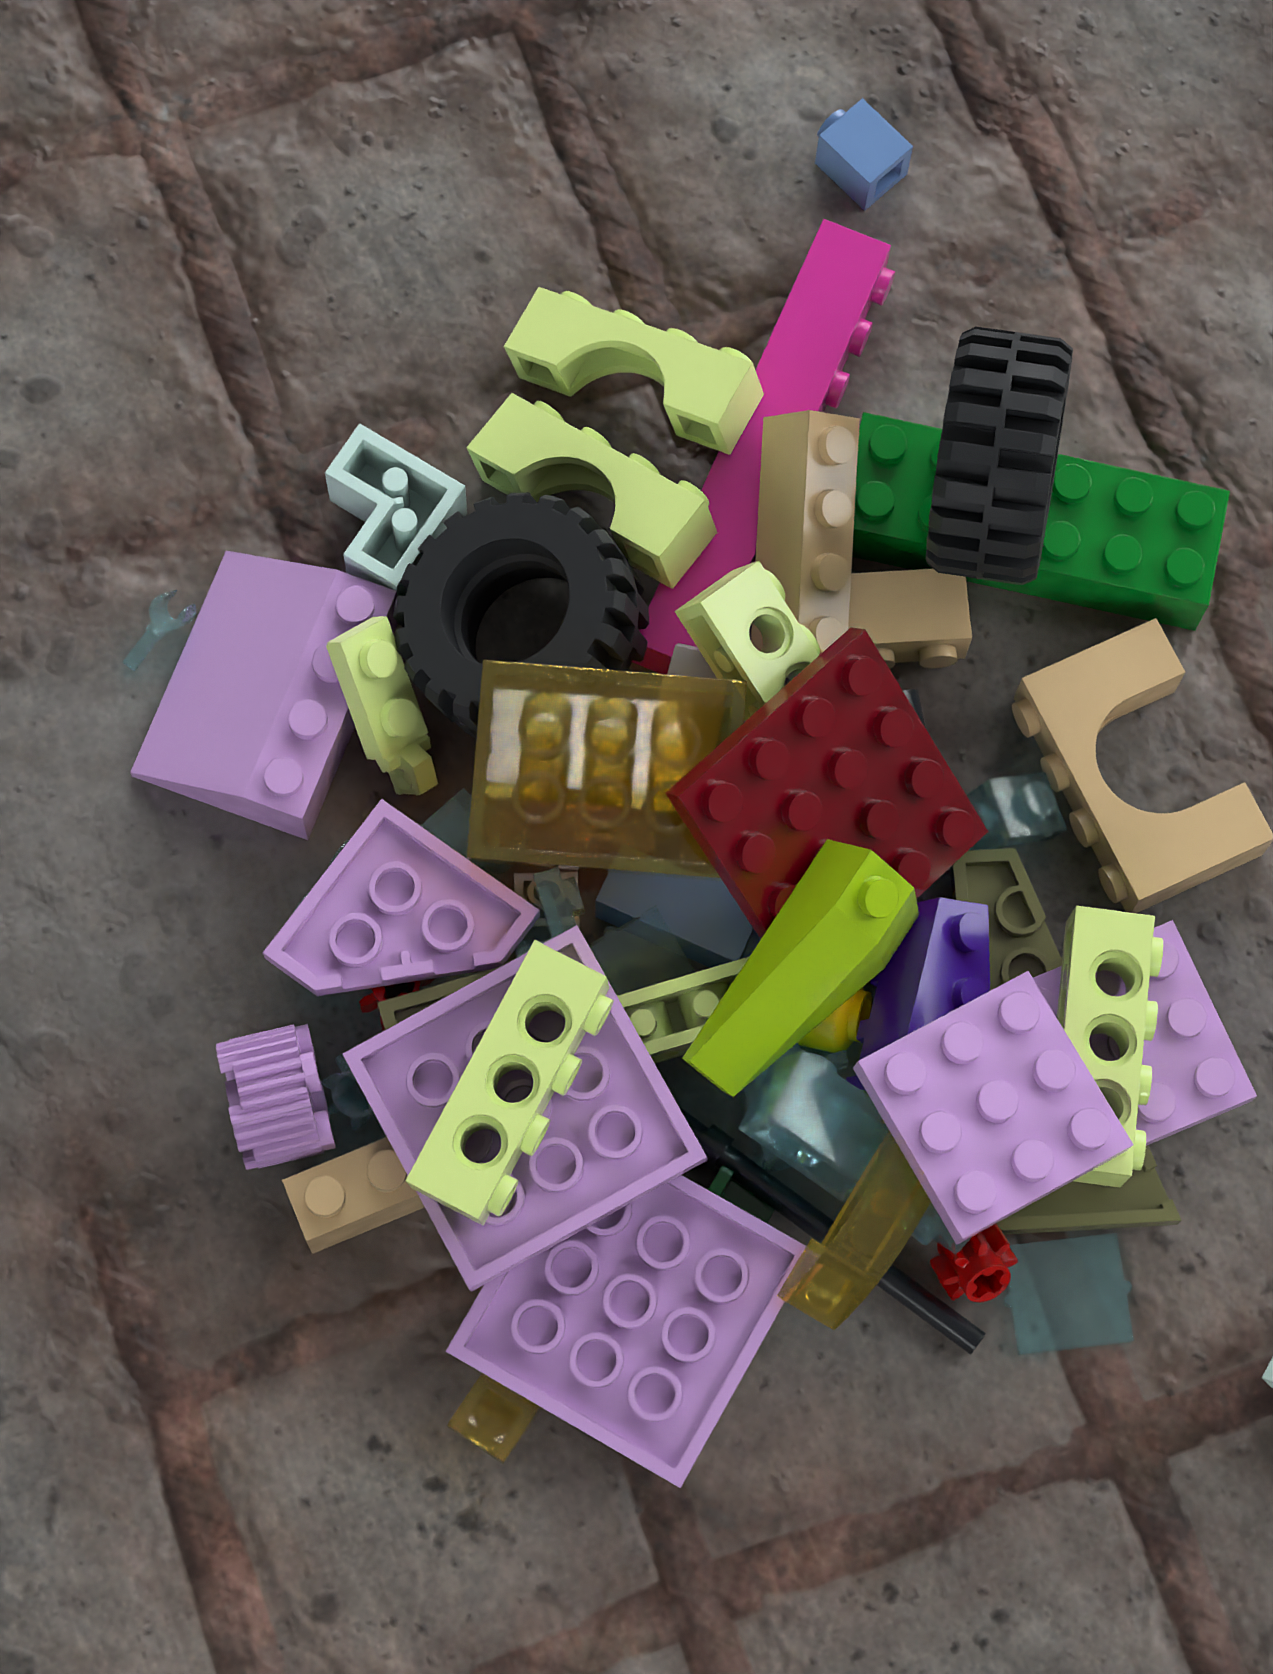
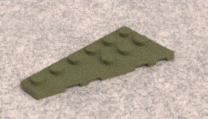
(1022, 944)

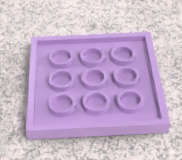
(606, 1137)
(637, 1322)

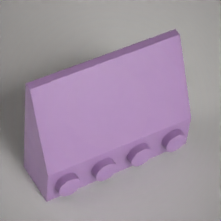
(255, 697)

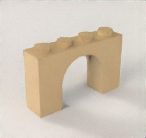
(1140, 852)

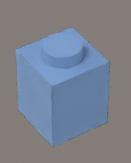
(862, 153)

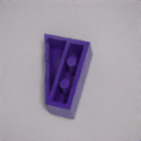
(930, 974)

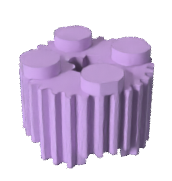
(275, 1096)

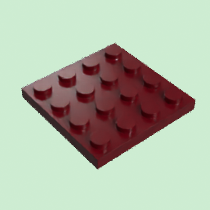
(823, 762)

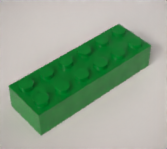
(1110, 534)

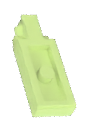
(383, 704)

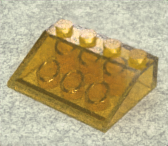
(582, 764)

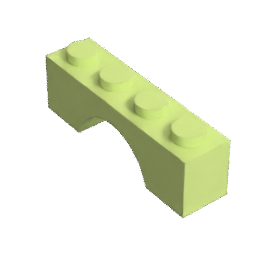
(570, 343)
(654, 520)

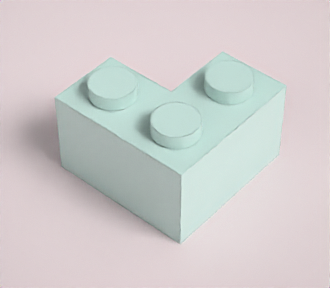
(396, 498)

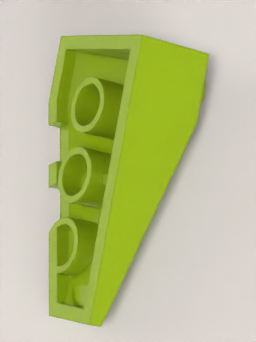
(812, 958)

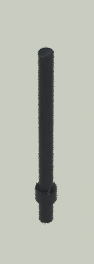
(719, 1152)

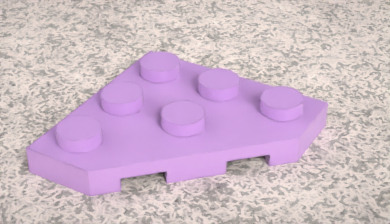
(398, 913)

